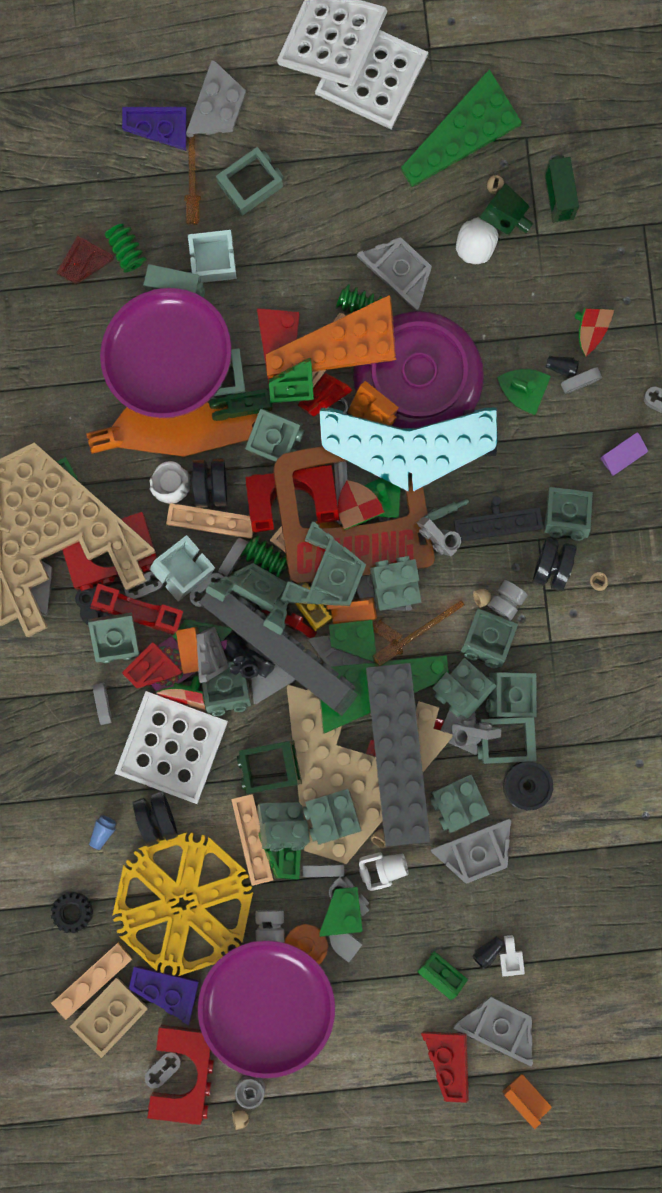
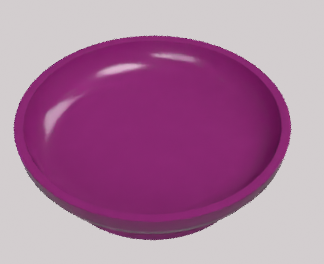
(166, 353)
(433, 371)
(266, 1009)

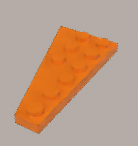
(350, 341)

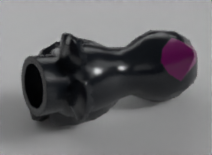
(245, 660)

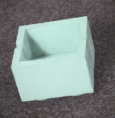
(212, 255)
(180, 570)

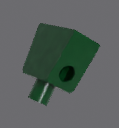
(507, 211)

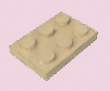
(109, 1017)

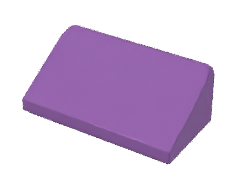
(624, 454)

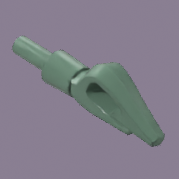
(444, 510)

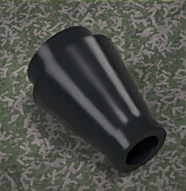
(563, 365)
(488, 952)

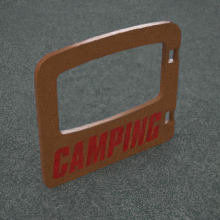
(368, 542)

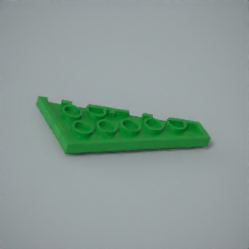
(472, 124)
(424, 674)

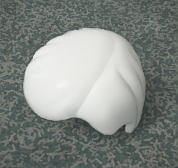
(476, 241)
(170, 482)

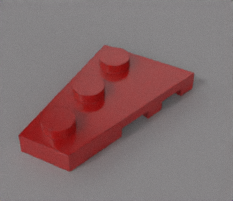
(449, 1058)

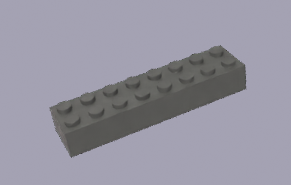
(284, 652)
(398, 754)

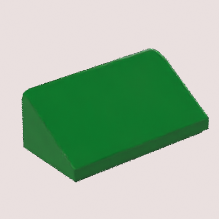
(442, 976)

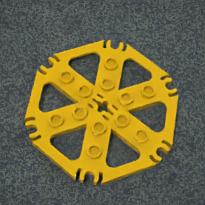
(178, 924)

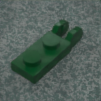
(241, 404)

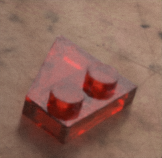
(83, 261)

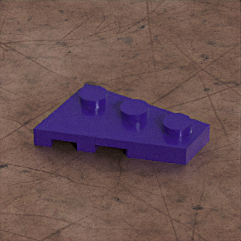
(159, 124)
(169, 992)

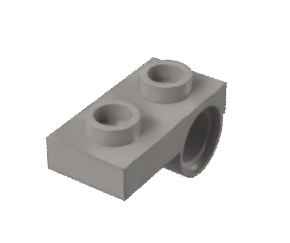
(438, 537)
(469, 733)
(347, 883)

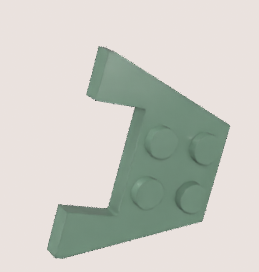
(335, 578)
(259, 587)

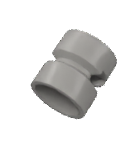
(507, 600)
(273, 932)
(250, 1092)

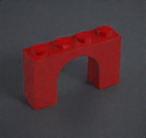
(315, 481)
(86, 573)
(157, 617)
(191, 1105)

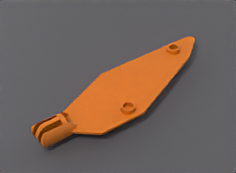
(172, 436)

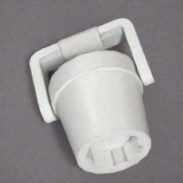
(388, 868)

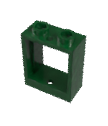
(561, 189)
(291, 764)

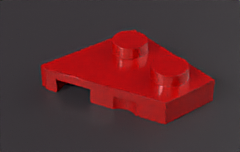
(325, 393)
(295, 623)
(151, 667)

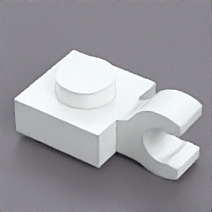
(511, 960)

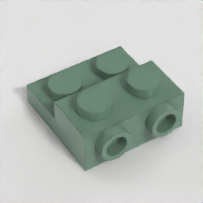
(274, 435)
(568, 513)
(395, 583)
(114, 637)
(489, 638)
(464, 689)
(226, 693)
(512, 695)
(459, 804)
(332, 817)
(282, 826)

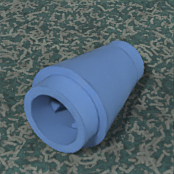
(102, 831)

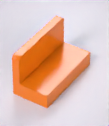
(359, 610)
(188, 649)
(527, 1100)

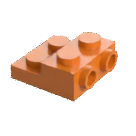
(373, 405)

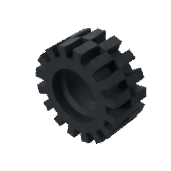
(58, 912)

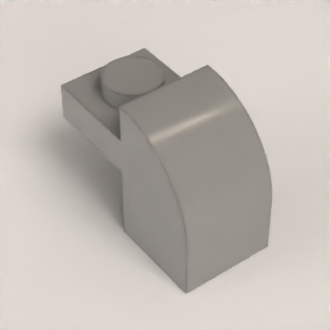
(345, 945)

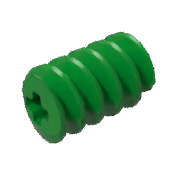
(124, 248)
(354, 300)
(265, 556)

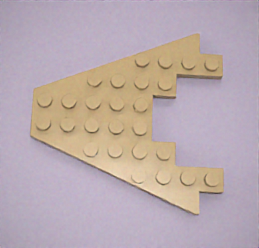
(44, 513)
(333, 768)

